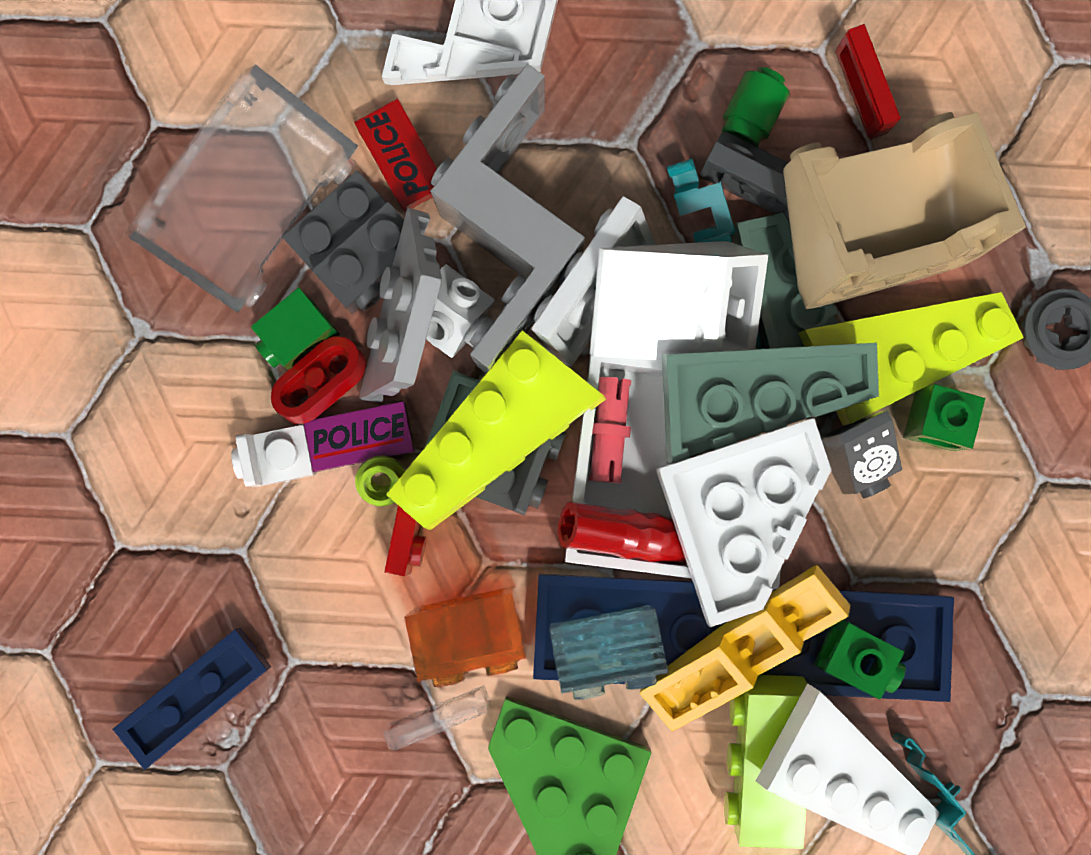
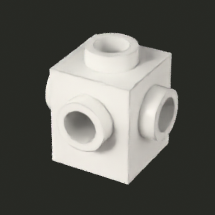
(457, 312)

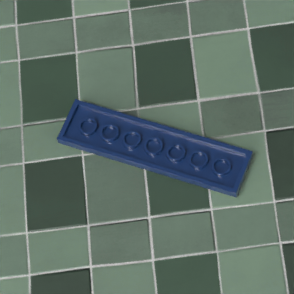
(908, 621)

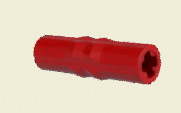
(620, 533)

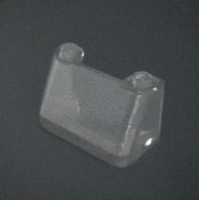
(241, 187)

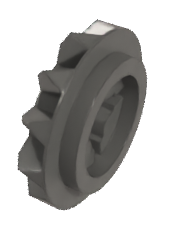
(1045, 344)

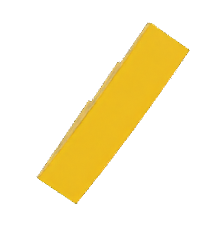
(745, 647)

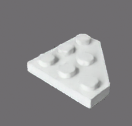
(743, 514)

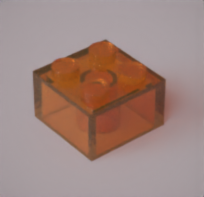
(466, 636)

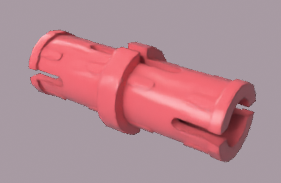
(610, 431)

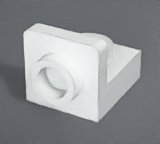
(272, 457)

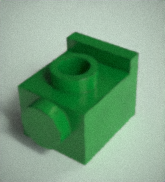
(846, 648)

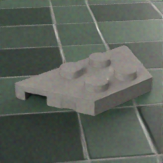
(406, 312)

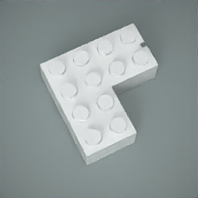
(641, 457)

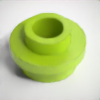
(368, 489)

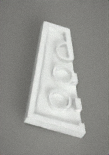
(843, 777)

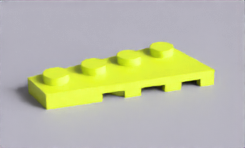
(922, 344)
(503, 419)

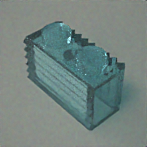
(608, 651)

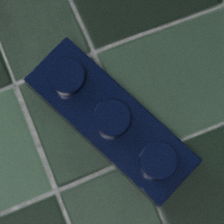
(191, 698)

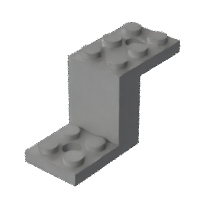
(502, 216)

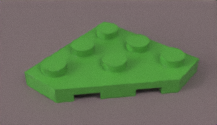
(566, 779)

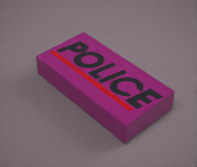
(358, 436)

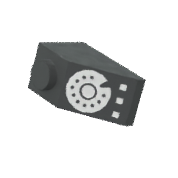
(863, 454)

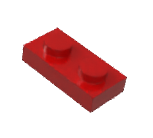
(406, 545)

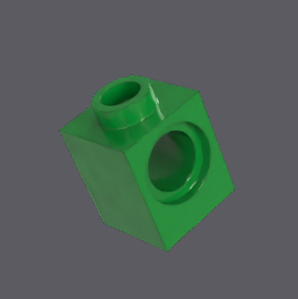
(292, 330)
(944, 418)

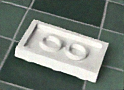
(567, 317)

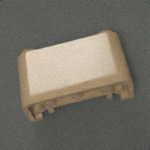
(896, 210)

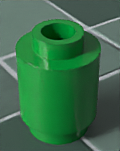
(756, 105)

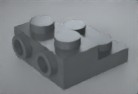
(349, 241)

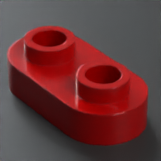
(318, 378)

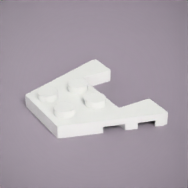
(480, 42)

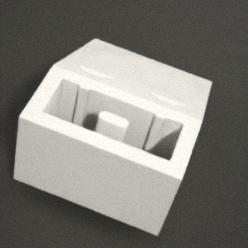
(677, 299)

